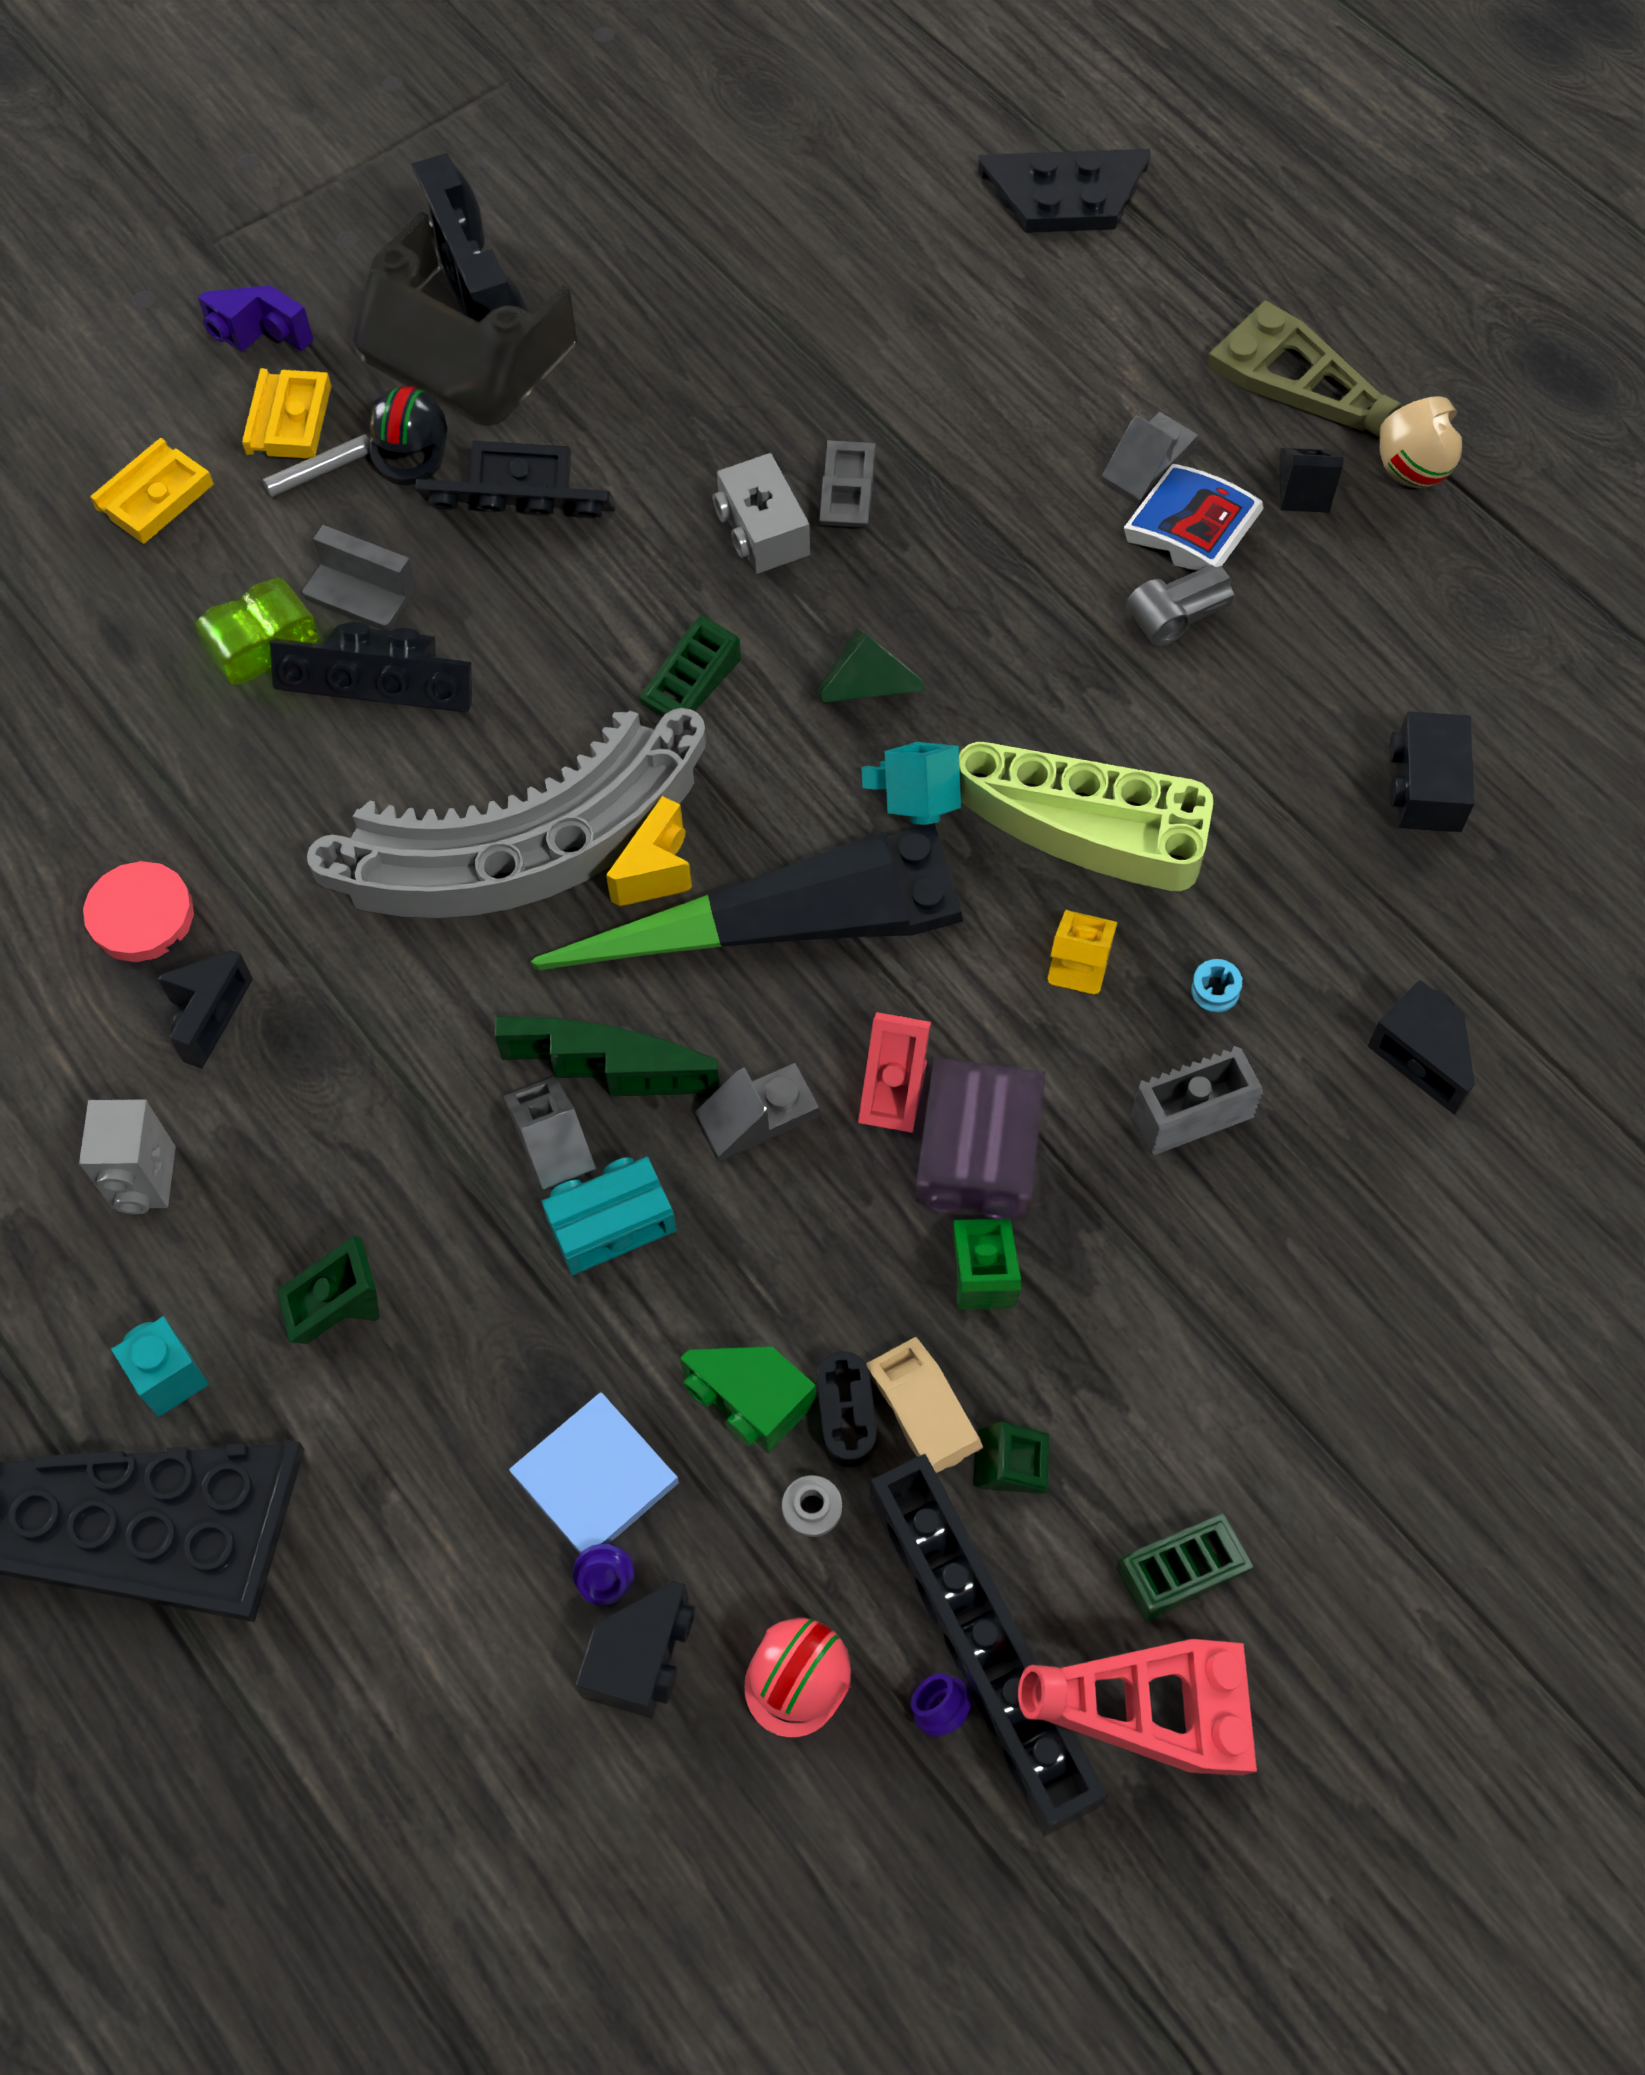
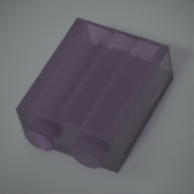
(980, 1138)

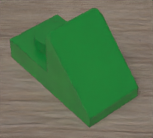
(986, 1264)

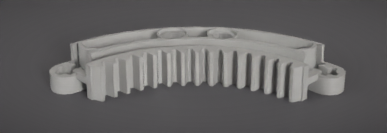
(452, 863)

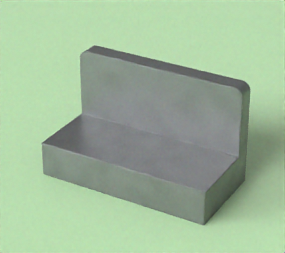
(360, 579)

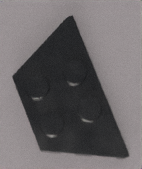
(1066, 188)

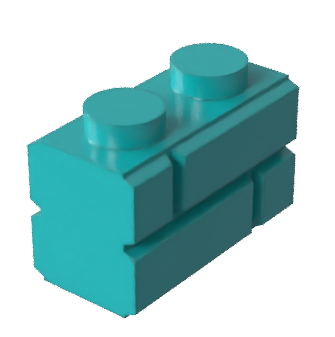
(608, 1214)

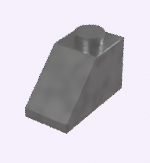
(550, 1133)

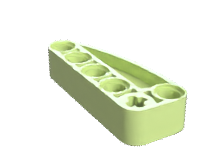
(1094, 829)

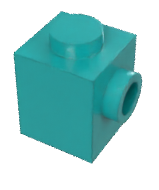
(159, 1365)

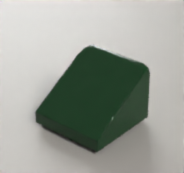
(1012, 1459)

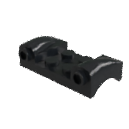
(458, 239)

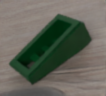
(709, 645)
(1143, 1590)

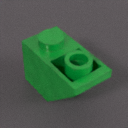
(753, 1388)

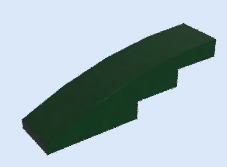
(628, 1059)

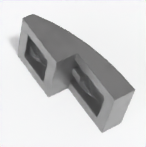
(847, 484)

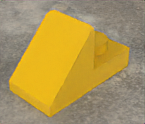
(649, 861)
(1081, 952)

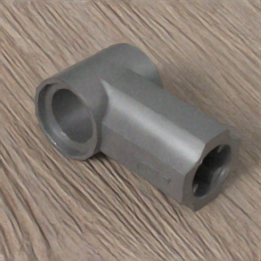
(1170, 608)

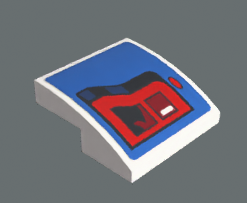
(1193, 517)

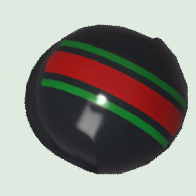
(404, 423)

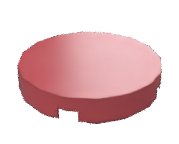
(138, 911)

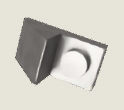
(1146, 455)
(756, 1110)

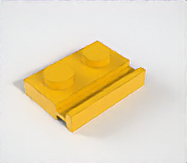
(287, 413)
(152, 490)

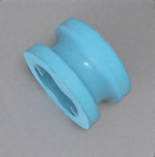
(1227, 973)

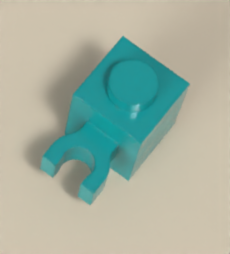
(919, 780)

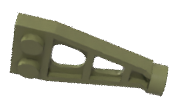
(1264, 337)

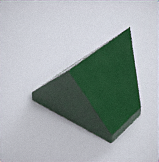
(867, 671)

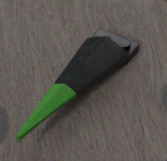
(856, 890)

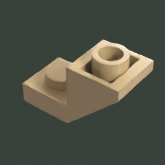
(924, 1405)

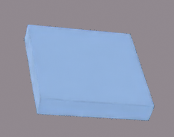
(594, 1475)

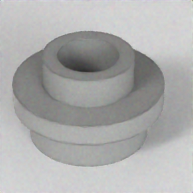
(817, 1523)

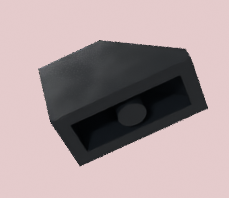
(1428, 1045)

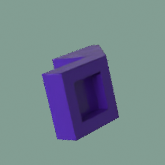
(247, 313)

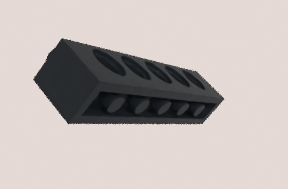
(982, 1642)

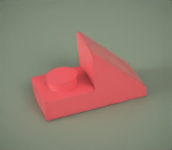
(894, 1072)

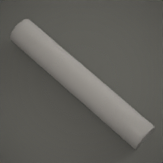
(317, 465)

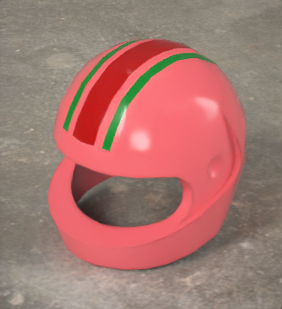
(798, 1677)

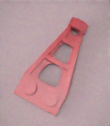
(1213, 1700)

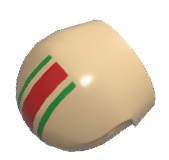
(1420, 442)

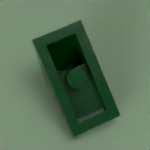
(329, 1292)

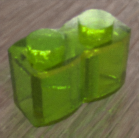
(241, 630)

